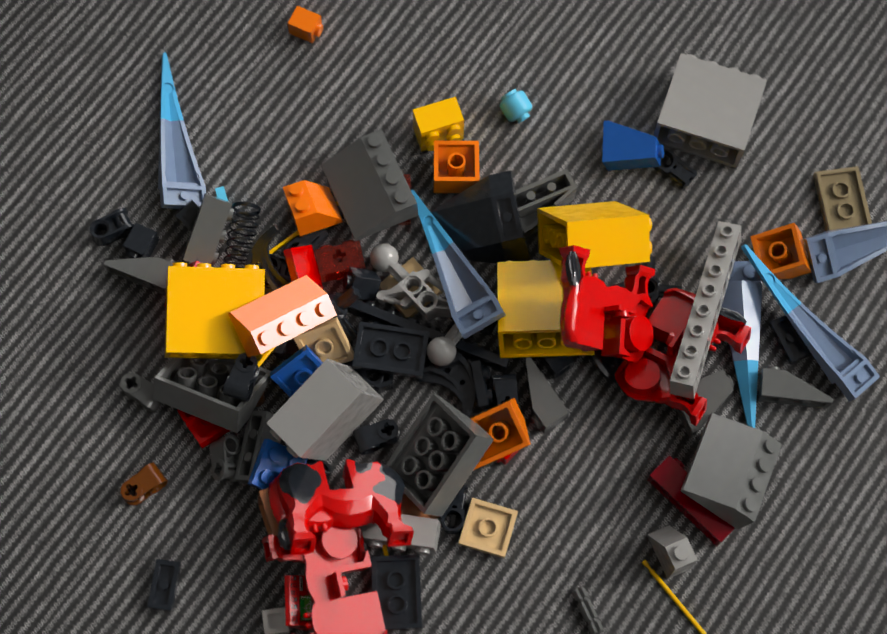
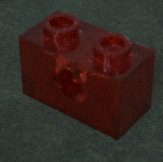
(327, 261)

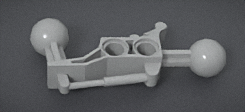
(385, 258)

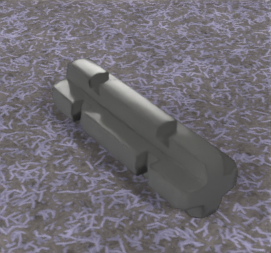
(587, 610)

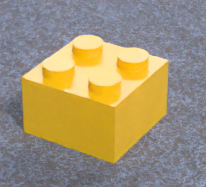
(438, 122)

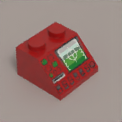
(297, 602)

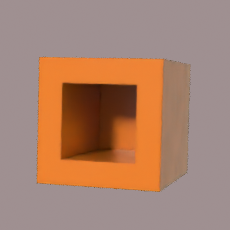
(305, 24)

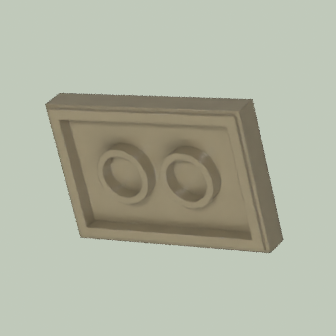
(842, 198)

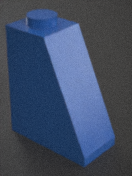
(629, 148)

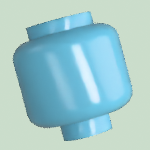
(516, 106)

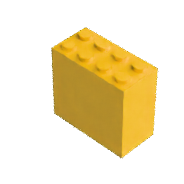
(608, 229)
(532, 306)
(199, 308)

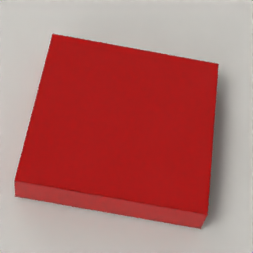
(302, 262)

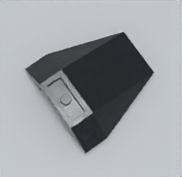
(486, 221)

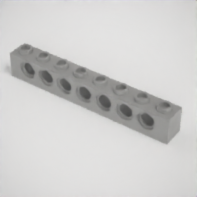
(705, 310)

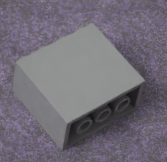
(709, 110)
(324, 411)

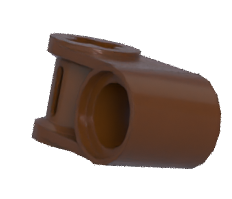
(145, 483)

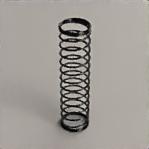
(238, 211)

